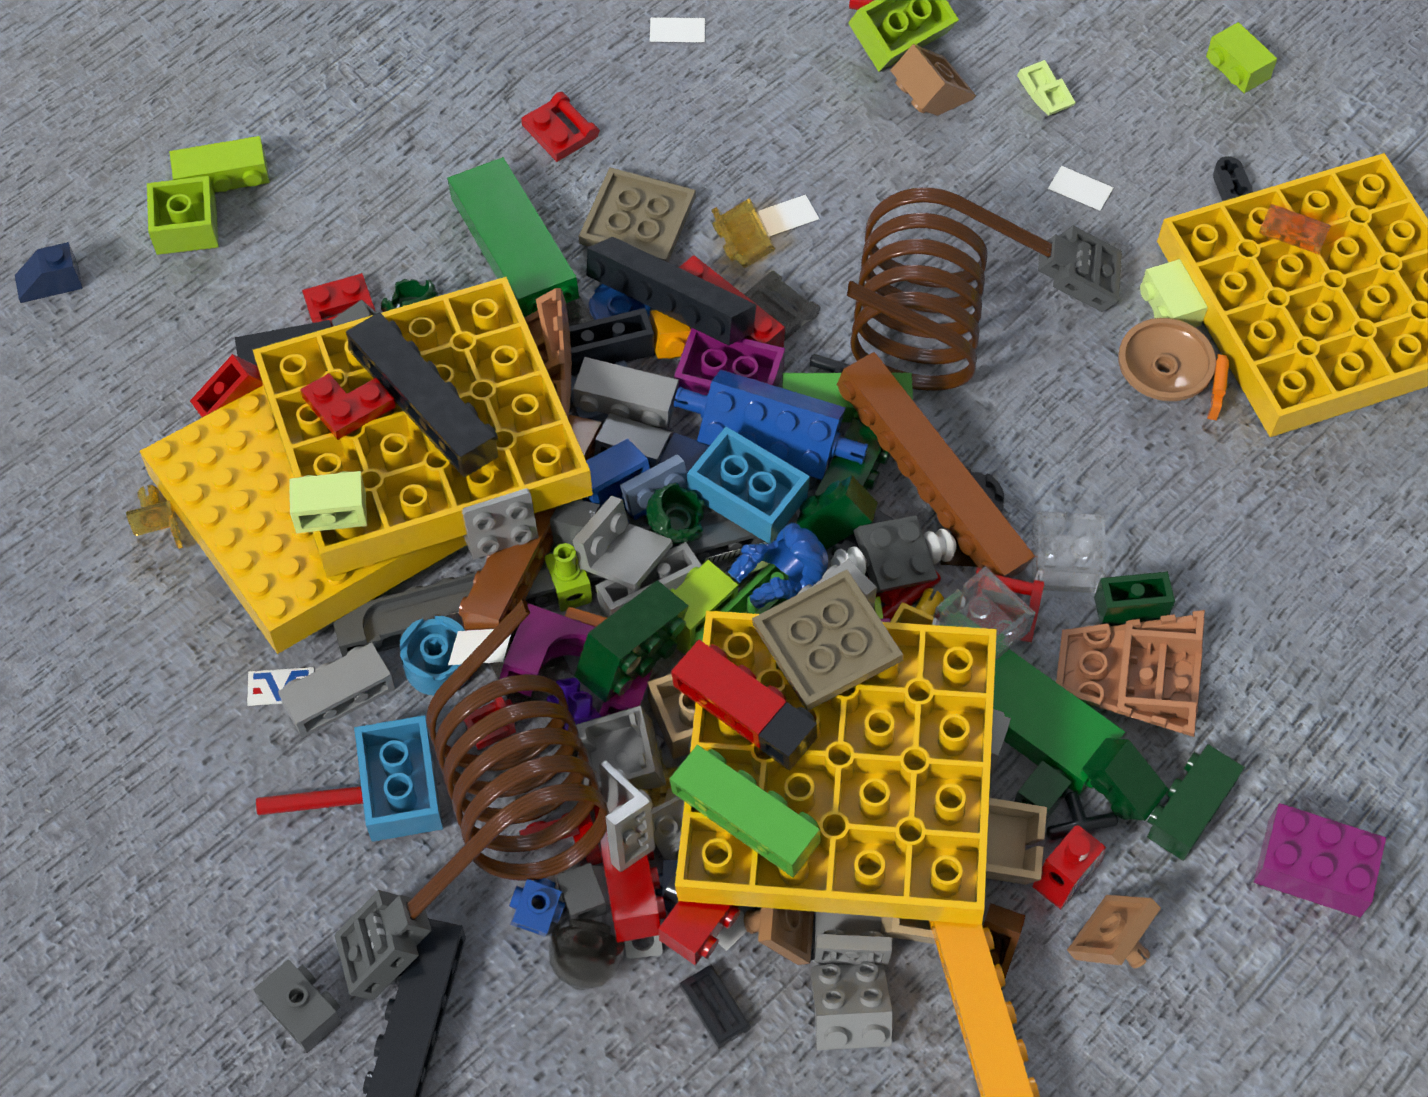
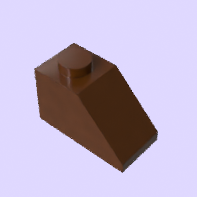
(1005, 930)

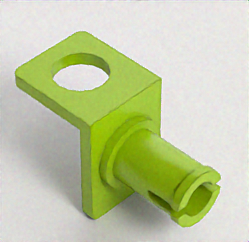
(568, 577)

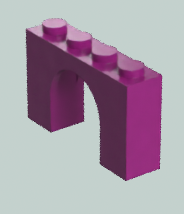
(551, 635)

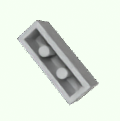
(625, 392)
(669, 571)
(336, 689)

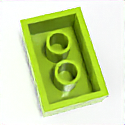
(893, 26)

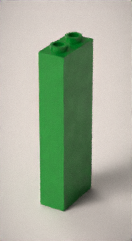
(511, 233)
(1048, 719)

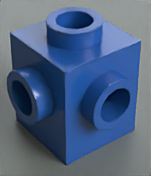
(534, 919)

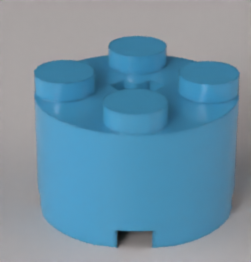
(427, 652)

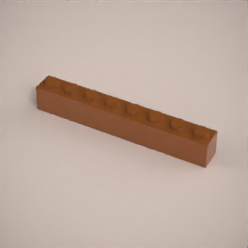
(933, 468)
(513, 570)

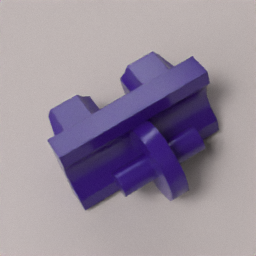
(578, 701)

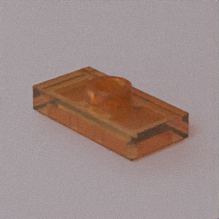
(1294, 229)

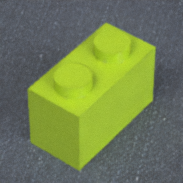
(1241, 57)

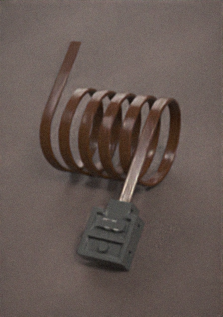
(1074, 259)
(388, 927)

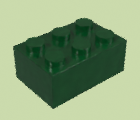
(631, 641)

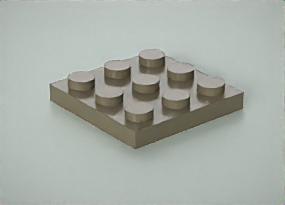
(638, 212)
(827, 639)

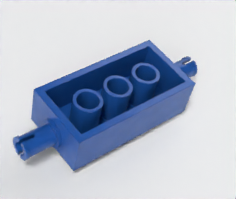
(777, 419)

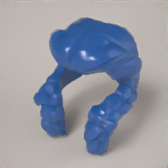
(794, 553)

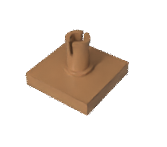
(783, 931)
(1115, 931)

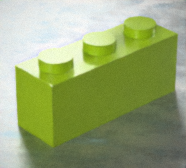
(226, 163)

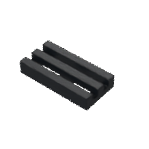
(730, 1032)

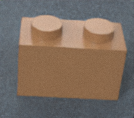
(930, 81)

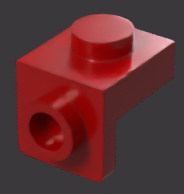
(484, 711)

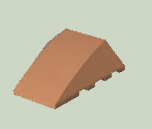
(552, 337)
(1138, 668)

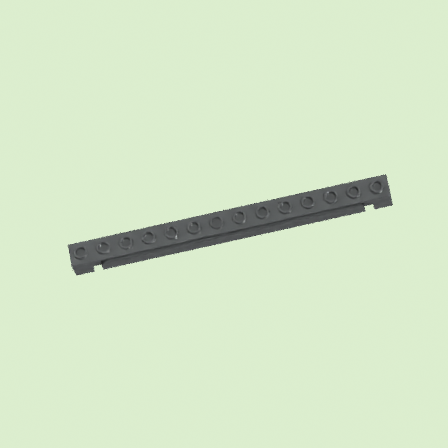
(388, 616)

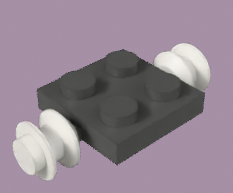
(898, 553)

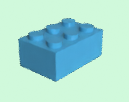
(748, 485)
(398, 778)

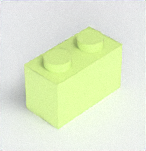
(1173, 293)
(328, 502)

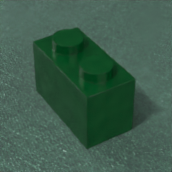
(837, 511)
(1134, 598)
(1125, 779)

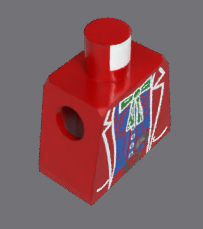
(1074, 862)

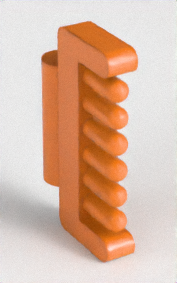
(1219, 386)

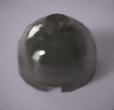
(584, 953)

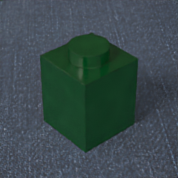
(1044, 788)

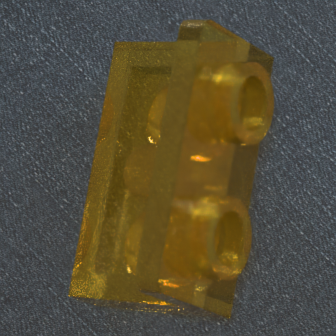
(743, 232)

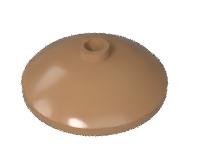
(1169, 347)

